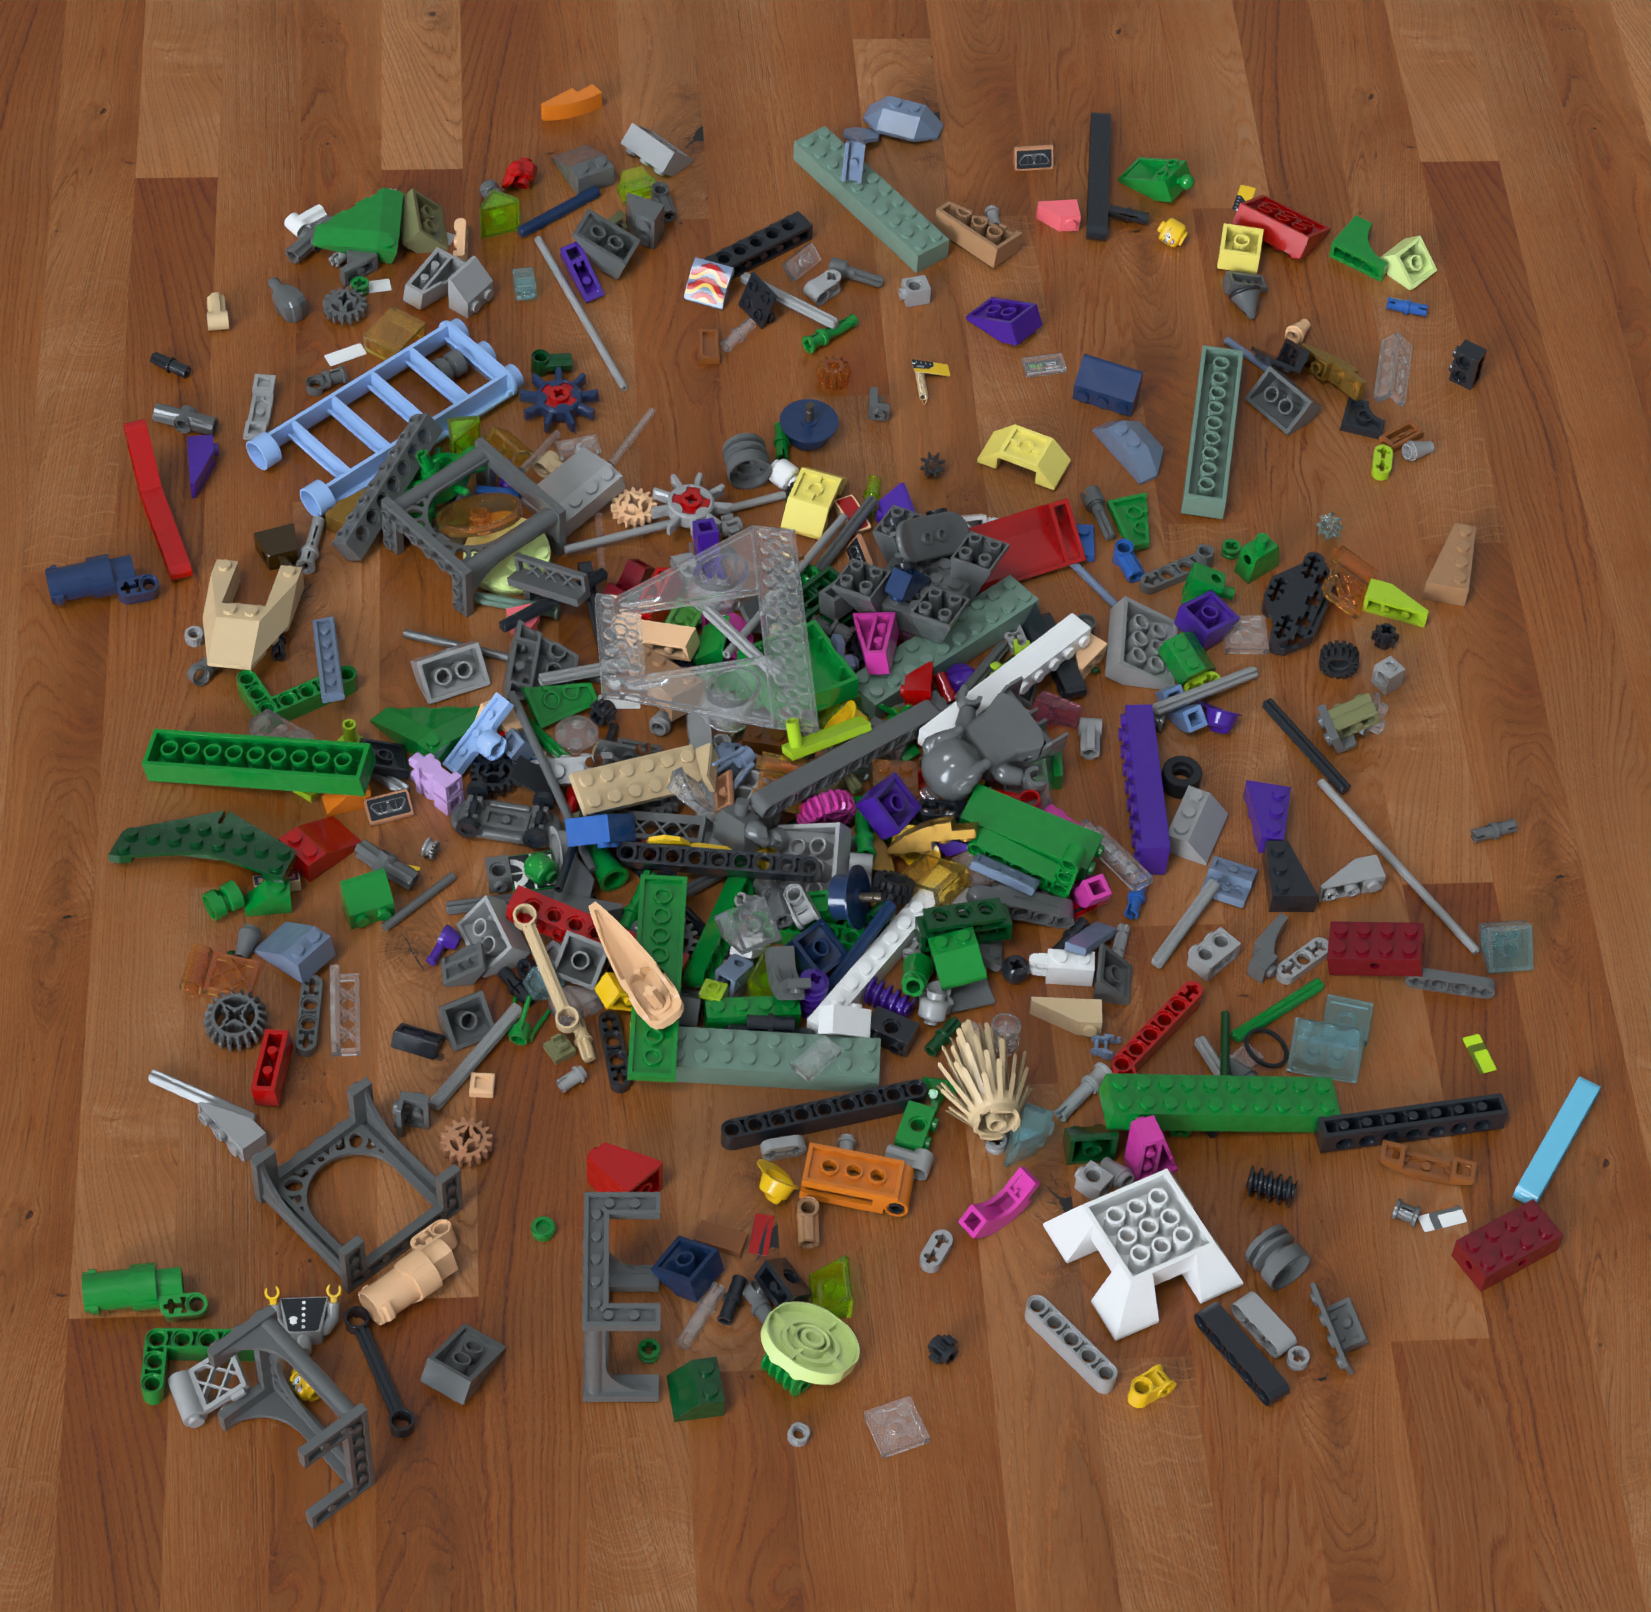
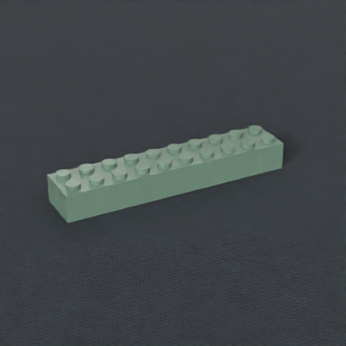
(872, 202)
(1212, 432)
(978, 628)
(767, 1057)

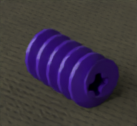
(816, 993)
(885, 998)

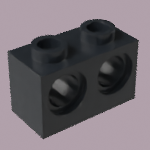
(1467, 364)

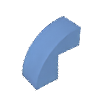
(1186, 718)

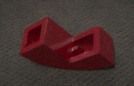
(633, 574)

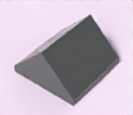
(580, 960)
(1112, 977)
(465, 1020)

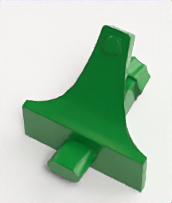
(893, 710)
(935, 1094)

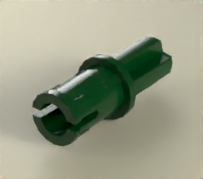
(942, 1037)

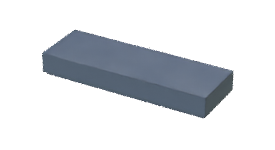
(1005, 874)
(1090, 938)

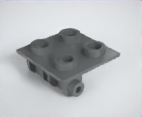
(971, 995)

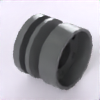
(746, 461)
(1277, 1257)

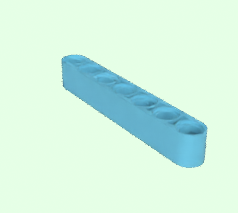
(1557, 1141)

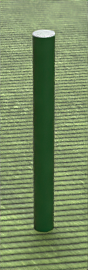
(1225, 1043)

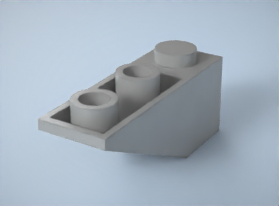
(1357, 877)
(236, 1130)

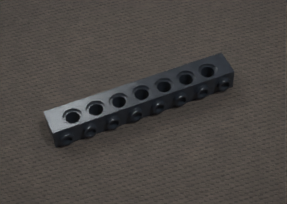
(1411, 1122)

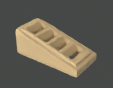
(706, 756)

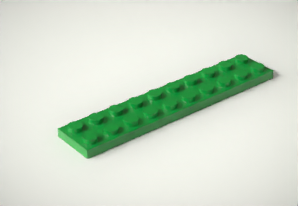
(662, 936)

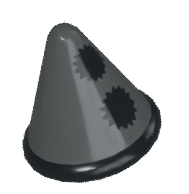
(1246, 299)

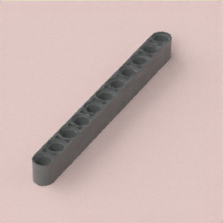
(842, 761)

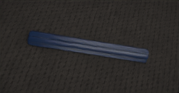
(558, 211)
(862, 943)

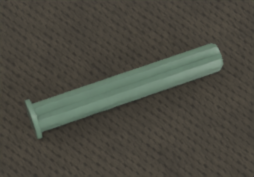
(509, 602)

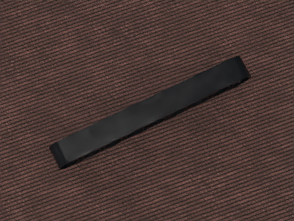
(1098, 176)
(728, 868)
(812, 1117)

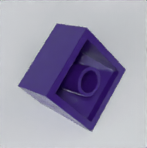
(1207, 618)
(888, 806)

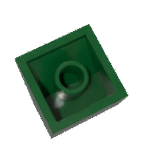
(1089, 1143)
(696, 1390)

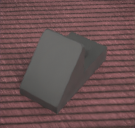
(358, 264)

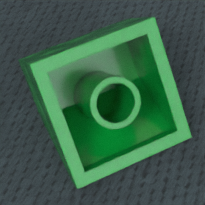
(711, 645)
(1185, 657)
(367, 899)
(957, 958)

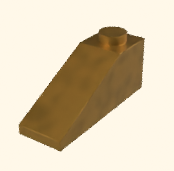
(337, 515)

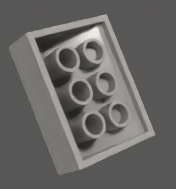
(581, 487)
(1133, 645)
(824, 841)

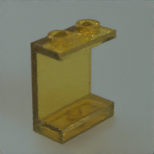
(393, 333)
(940, 876)

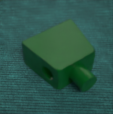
(1257, 558)
(1203, 579)

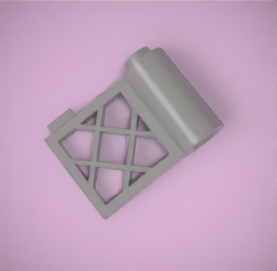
(192, 1398)

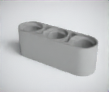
(1263, 1324)

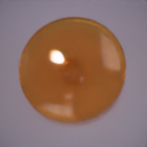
(479, 515)

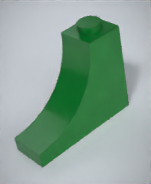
(1353, 249)

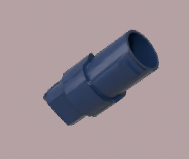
(100, 578)

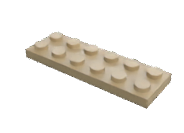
(631, 780)

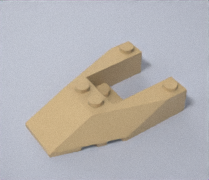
(240, 632)

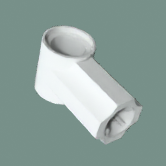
(309, 218)

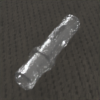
(705, 1308)

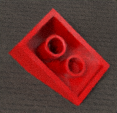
(319, 845)

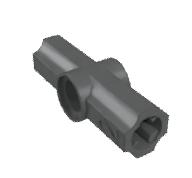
(303, 245)
(185, 419)

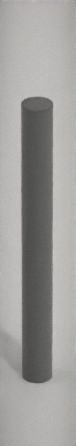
(419, 901)

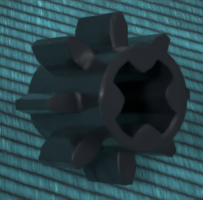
(935, 459)
(1385, 636)
(602, 712)
(943, 1349)

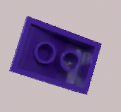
(1006, 319)

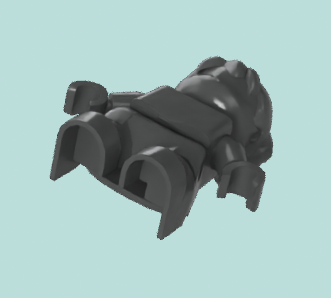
(988, 746)

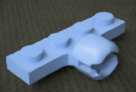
(481, 737)

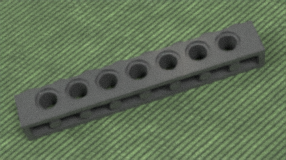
(390, 480)

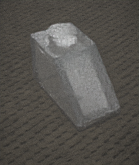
(270, 724)

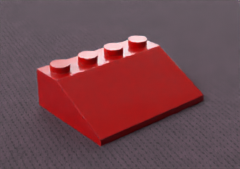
(1282, 226)

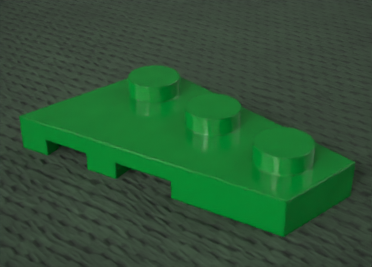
(1131, 519)
(557, 702)

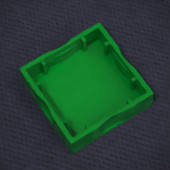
(832, 675)

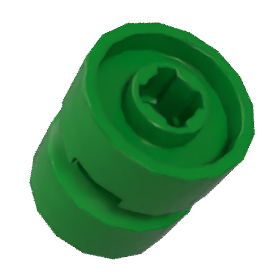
(223, 900)

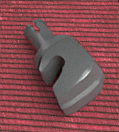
(288, 301)

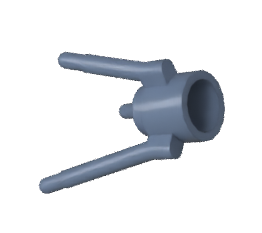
(741, 758)

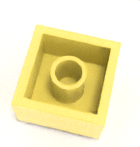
(1240, 248)

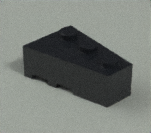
(1285, 880)

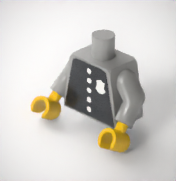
(307, 1317)

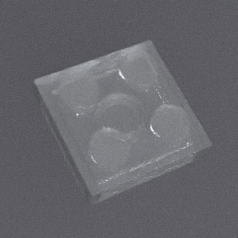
(1247, 636)
(896, 1427)

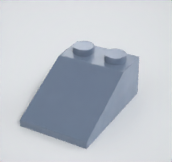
(297, 950)

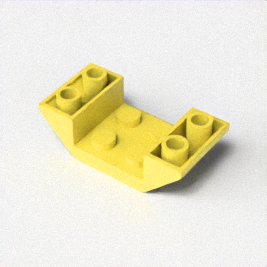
(1029, 451)
(811, 502)

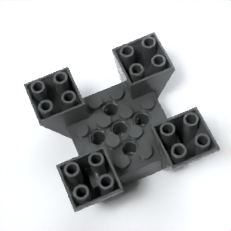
(934, 606)

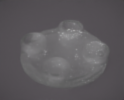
(576, 733)

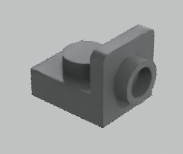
(877, 409)

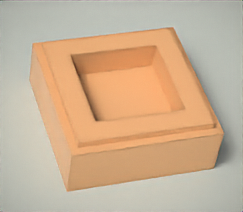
(482, 1085)

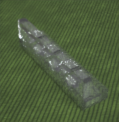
(1390, 366)
(1120, 861)
(336, 1010)

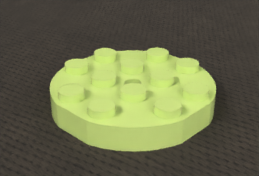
(496, 579)
(810, 1343)

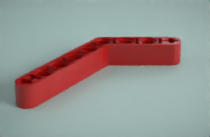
(154, 500)
(1156, 1032)

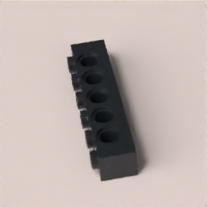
(765, 244)

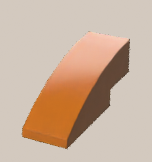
(572, 104)

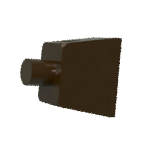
(277, 546)

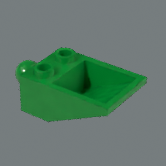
(1158, 178)

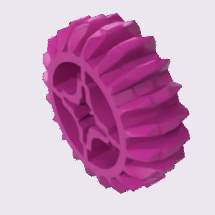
(828, 808)

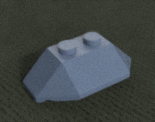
(903, 119)
(1132, 447)

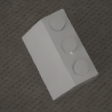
(655, 151)
(450, 672)
(1196, 826)
(499, 936)

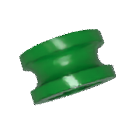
(360, 281)
(1230, 544)
(648, 1343)

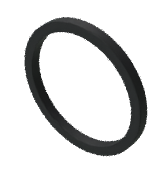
(1255, 1058)

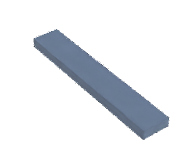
(328, 659)

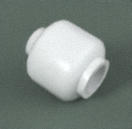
(783, 473)

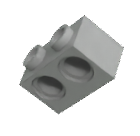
(1216, 957)

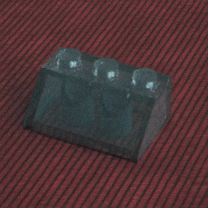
(1325, 1050)

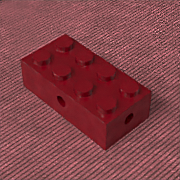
(1376, 948)
(1507, 1245)

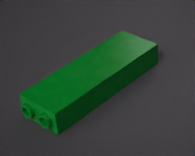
(1031, 827)

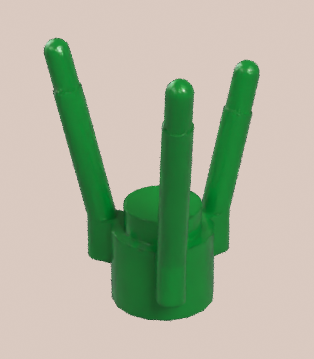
(520, 1032)

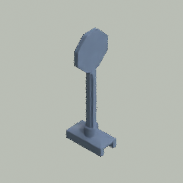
(855, 152)

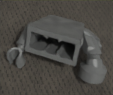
(743, 831)

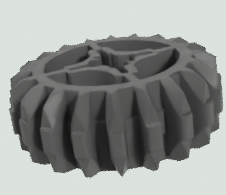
(235, 1032)

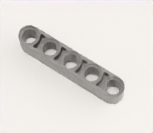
(1075, 1354)

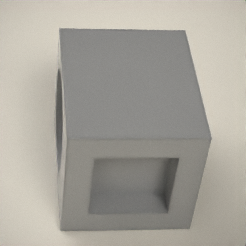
(915, 291)
(1388, 675)
(1094, 1172)

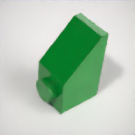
(268, 899)

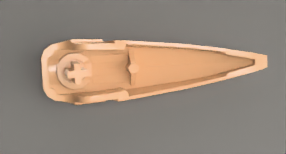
(637, 972)

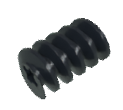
(1271, 1186)

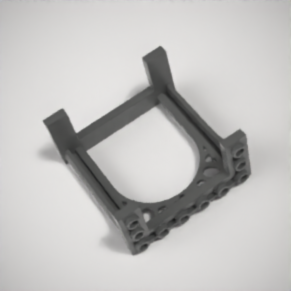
(470, 572)
(364, 1121)
(608, 1274)
(276, 1401)

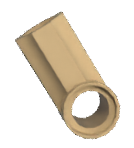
(217, 315)
(547, 464)

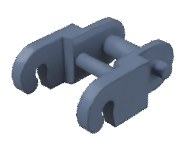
(1106, 1039)

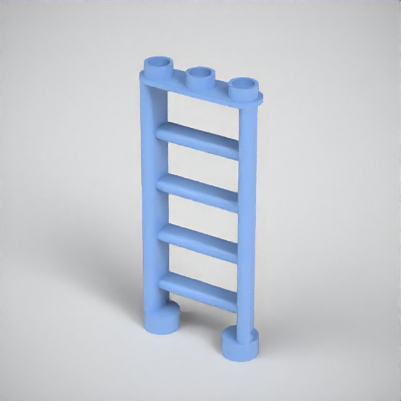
(320, 497)

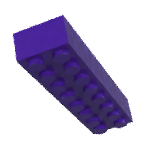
(1144, 788)

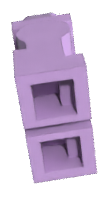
(436, 782)

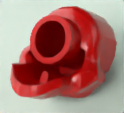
(520, 173)

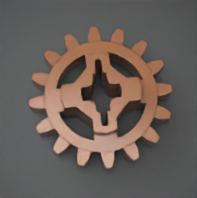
(466, 1142)

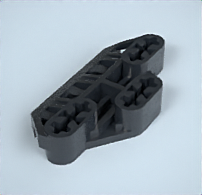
(1293, 604)

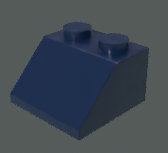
(817, 948)
(688, 1268)

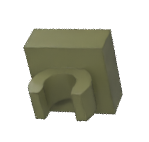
(616, 219)
(559, 1048)

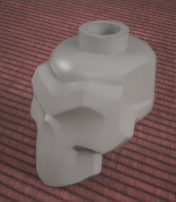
(934, 1004)

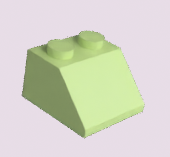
(1409, 262)

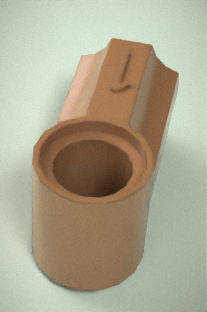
(808, 1223)

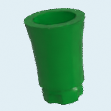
(609, 871)
(917, 971)

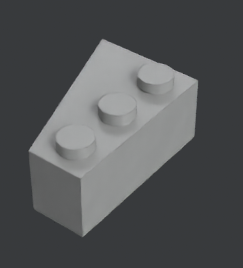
(431, 279)

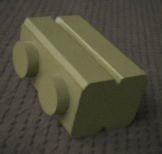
(1354, 715)

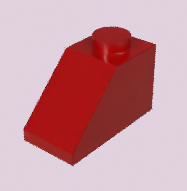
(918, 685)

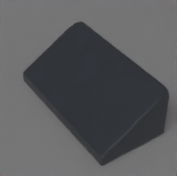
(417, 1041)

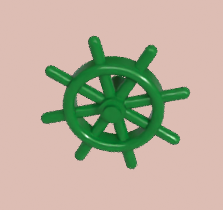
(432, 464)

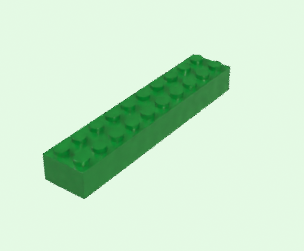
(259, 762)
(1218, 1102)

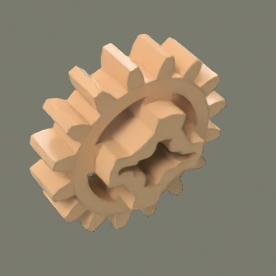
(633, 507)

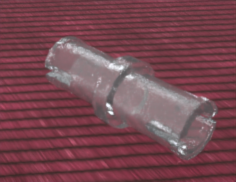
(738, 335)

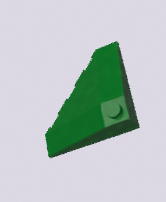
(366, 227)
(426, 728)

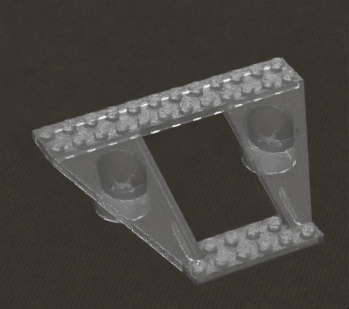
(726, 693)

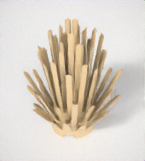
(984, 1082)

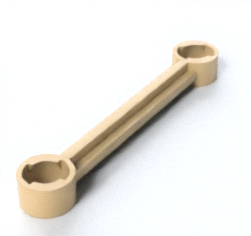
(546, 968)

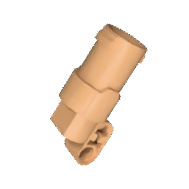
(413, 1275)

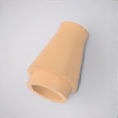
(1297, 331)

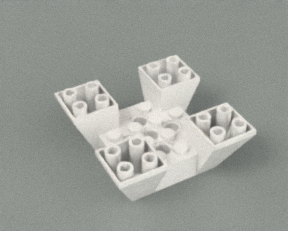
(1145, 1238)

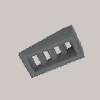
(1235, 280)

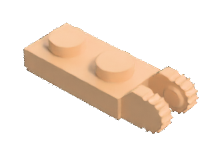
(461, 239)

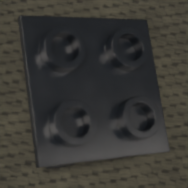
(758, 301)

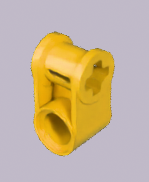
(1153, 1384)

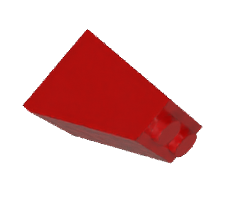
(623, 1170)

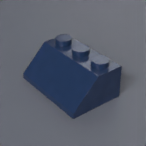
(1108, 385)

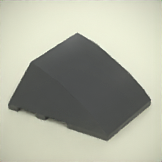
(530, 656)

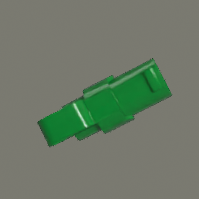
(141, 1289)

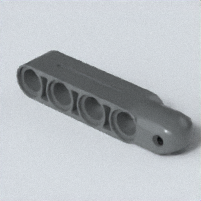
(1035, 909)

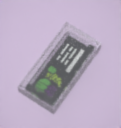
(1044, 365)

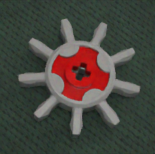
(689, 504)

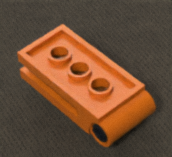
(857, 1180)

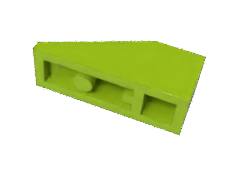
(1391, 602)

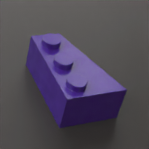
(1267, 811)

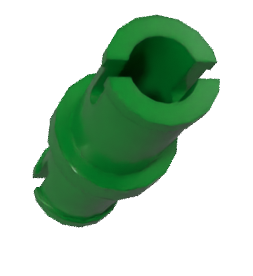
(781, 443)

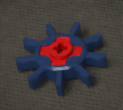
(559, 400)

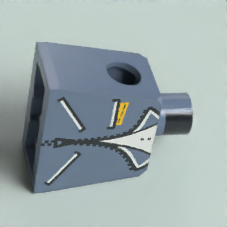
(735, 973)

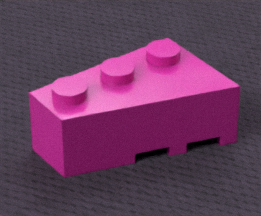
(877, 639)
(1147, 1149)

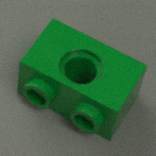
(916, 1117)

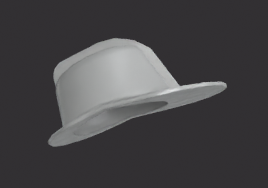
(558, 845)

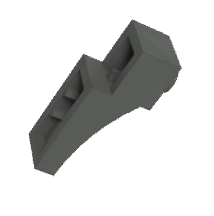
(1264, 960)

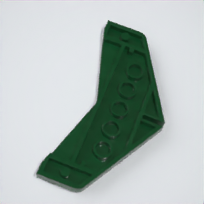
(208, 838)

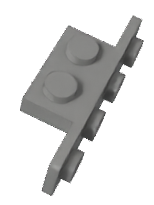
(567, 764)

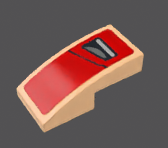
(848, 506)

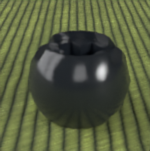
(1015, 962)

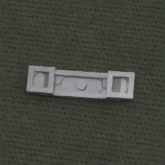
(261, 405)

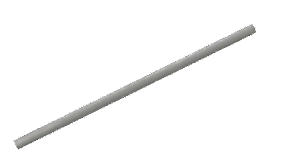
(581, 313)
(663, 524)
(755, 620)
(1398, 866)

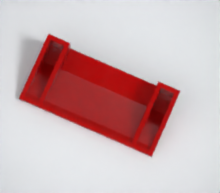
(1038, 540)

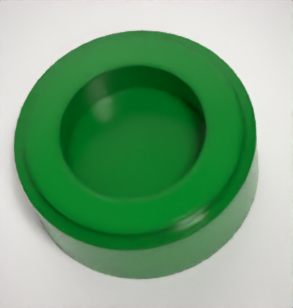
(543, 1229)

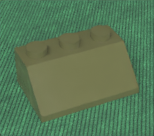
(422, 224)

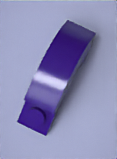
(704, 534)

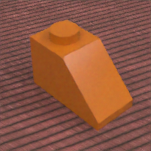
(339, 804)

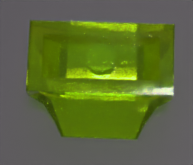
(636, 182)

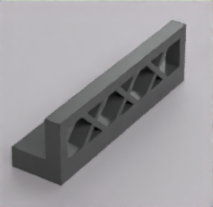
(549, 585)
(671, 821)

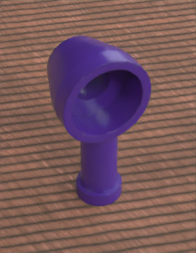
(448, 939)

